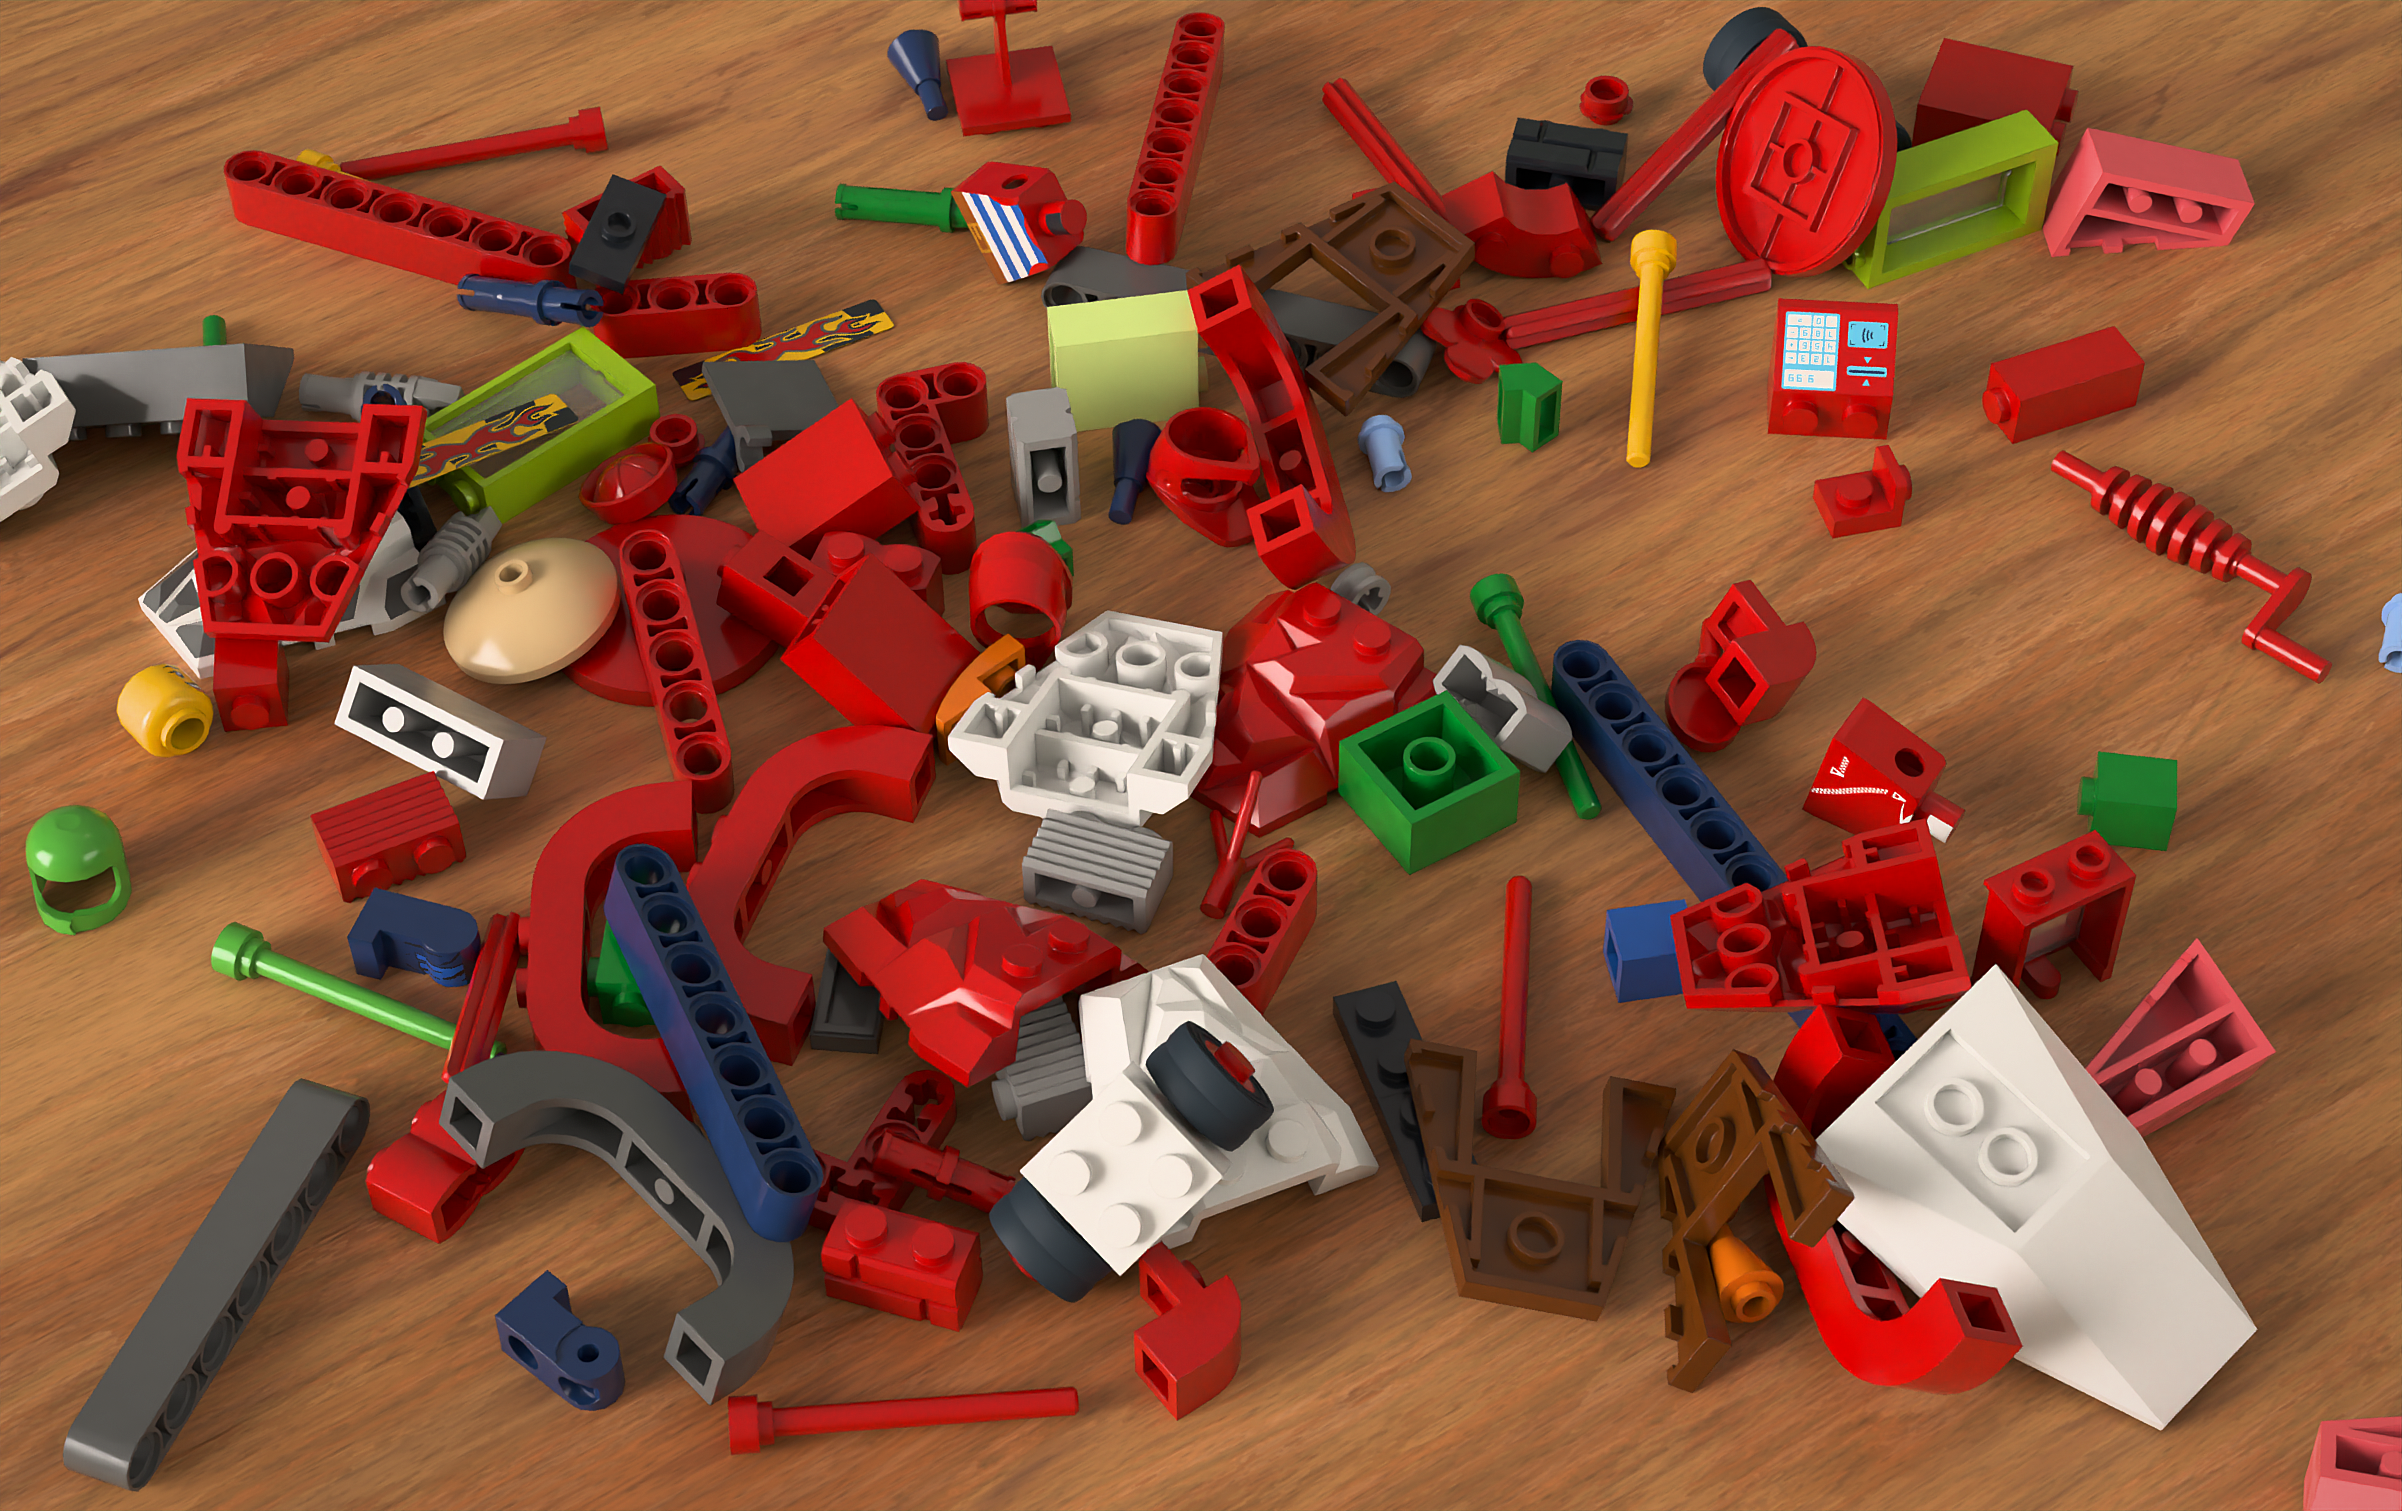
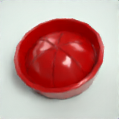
(630, 483)

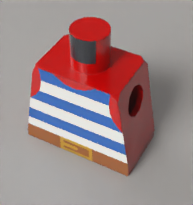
(1019, 218)

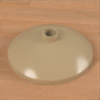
(532, 610)

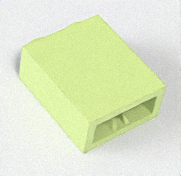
(1127, 358)

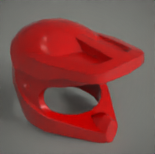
(1203, 475)
(1021, 577)

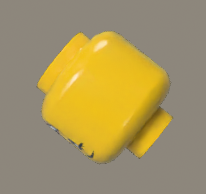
(165, 711)

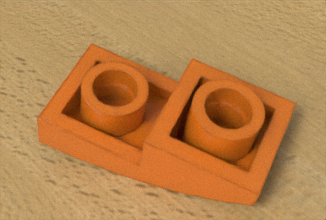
(989, 672)

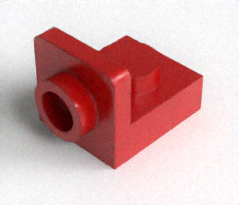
(1865, 499)

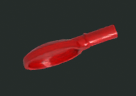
(1693, 707)

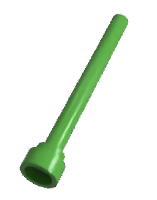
(244, 953)

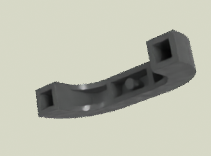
(669, 1163)

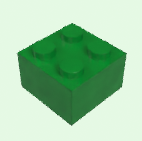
(1428, 782)

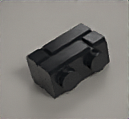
(1557, 154)

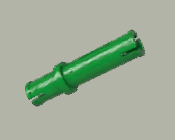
(899, 206)

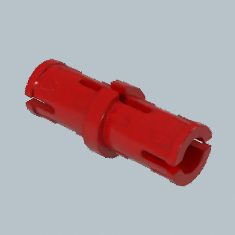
(940, 1171)

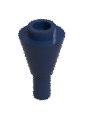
(918, 61)
(1131, 457)

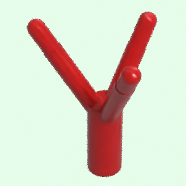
(1231, 864)

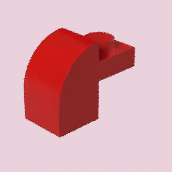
(1761, 655)
(1195, 1339)

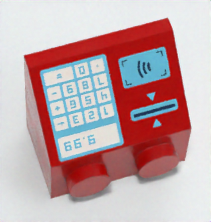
(1832, 369)

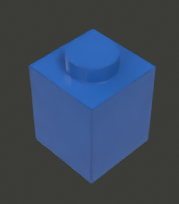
(1642, 951)

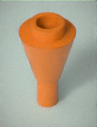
(1743, 1281)

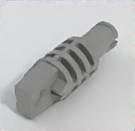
(346, 394)
(450, 558)

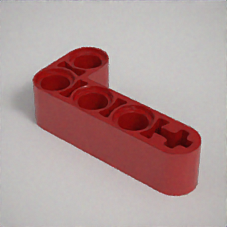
(927, 415)

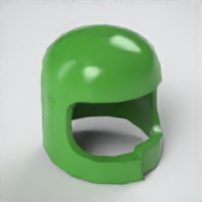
(72, 847)

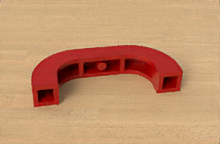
(1305, 522)
(802, 784)
(557, 935)
(1958, 1328)

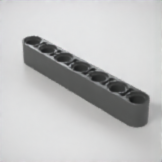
(1307, 322)
(216, 1286)

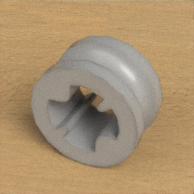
(1363, 587)

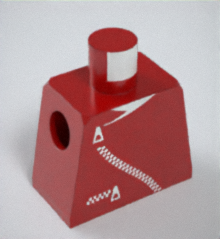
(1880, 778)

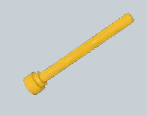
(1652, 260)

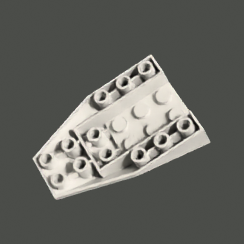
(2021, 1175)

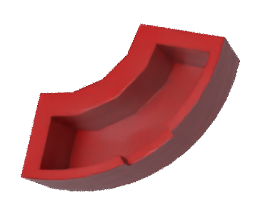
(1524, 229)

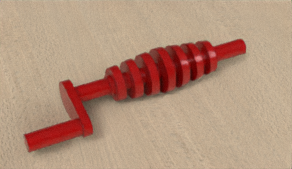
(2191, 533)

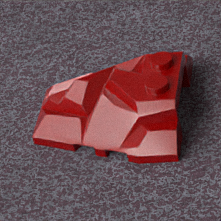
(290, 512)
(1291, 688)
(1844, 935)
(969, 969)

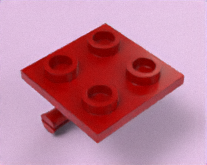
(1007, 86)

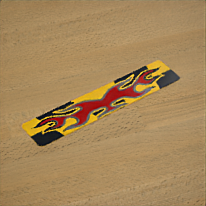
(795, 343)
(492, 436)

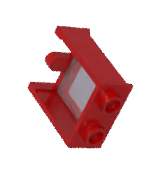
(2053, 902)

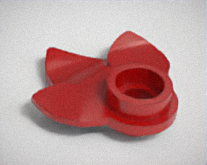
(1471, 339)

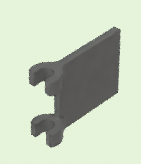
(767, 401)

